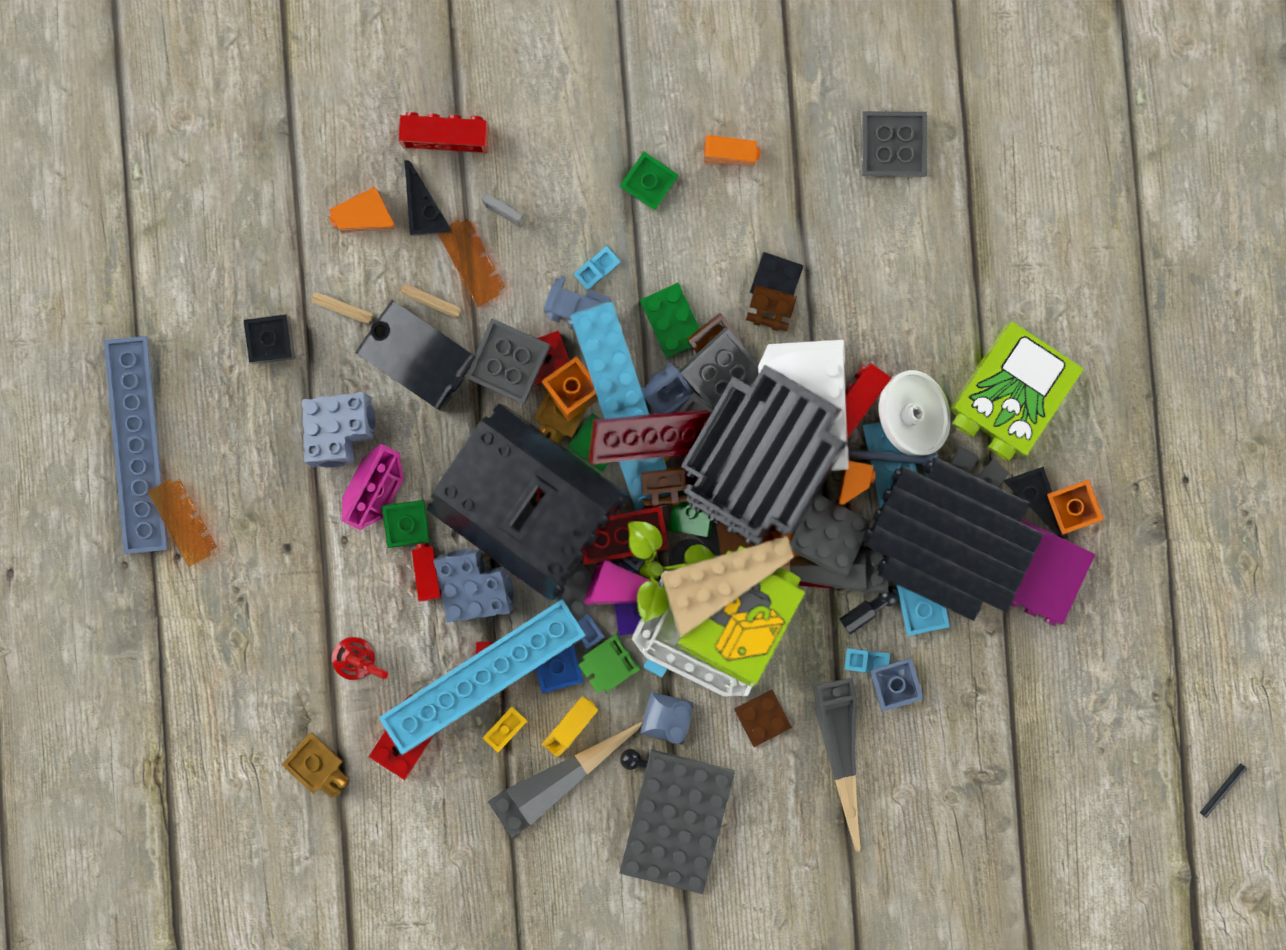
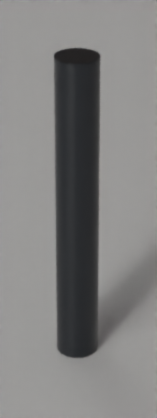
(1223, 790)

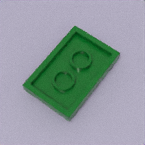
(670, 319)

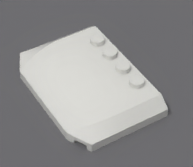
(820, 370)
(658, 643)

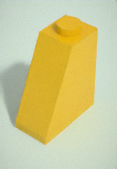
(570, 726)

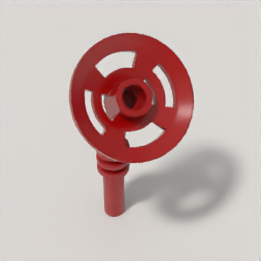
(361, 666)

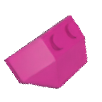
(371, 487)

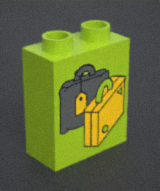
(748, 629)

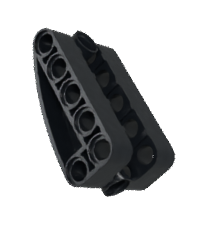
(416, 355)

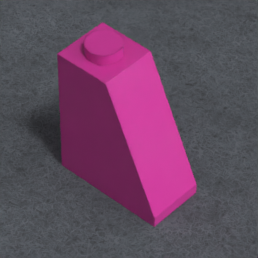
(613, 585)

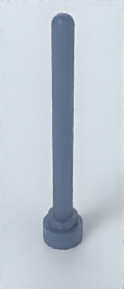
(894, 457)

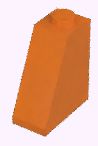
(730, 151)
(362, 213)

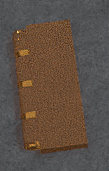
(470, 266)
(179, 523)

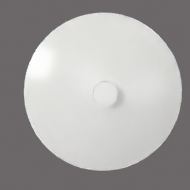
(914, 413)

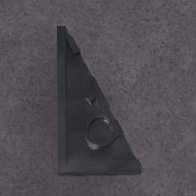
(423, 212)
(1033, 488)

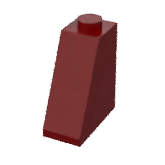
(425, 572)

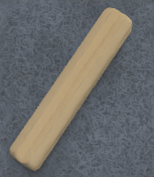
(430, 300)
(342, 308)

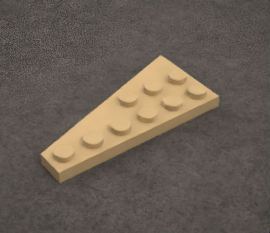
(708, 586)

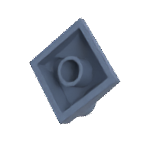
(896, 684)
(667, 718)

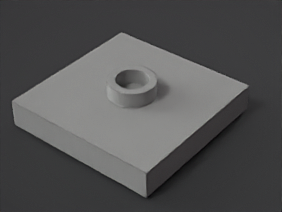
(503, 209)

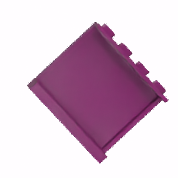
(1052, 578)

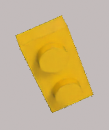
(505, 729)

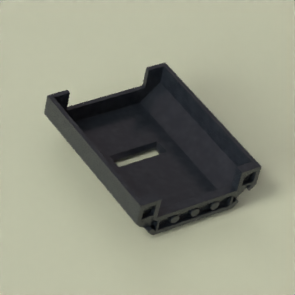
(495, 481)

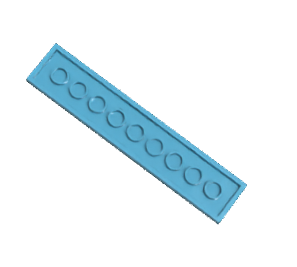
(615, 383)
(918, 613)
(482, 677)

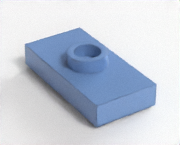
(591, 630)

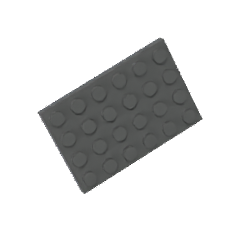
(677, 821)

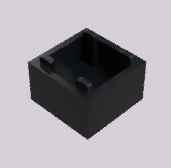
(269, 339)

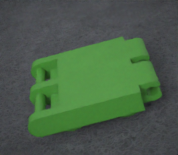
(608, 665)

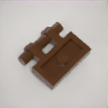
(772, 302)
(663, 481)

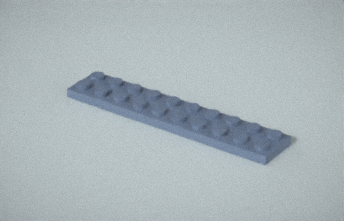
(135, 442)

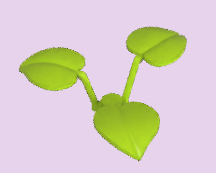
(643, 542)

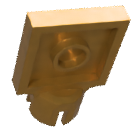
(553, 421)
(316, 767)

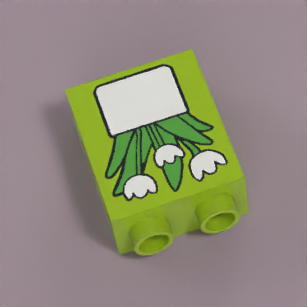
(1014, 392)

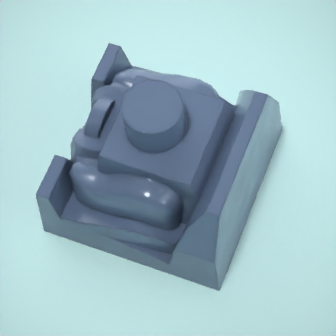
(667, 390)

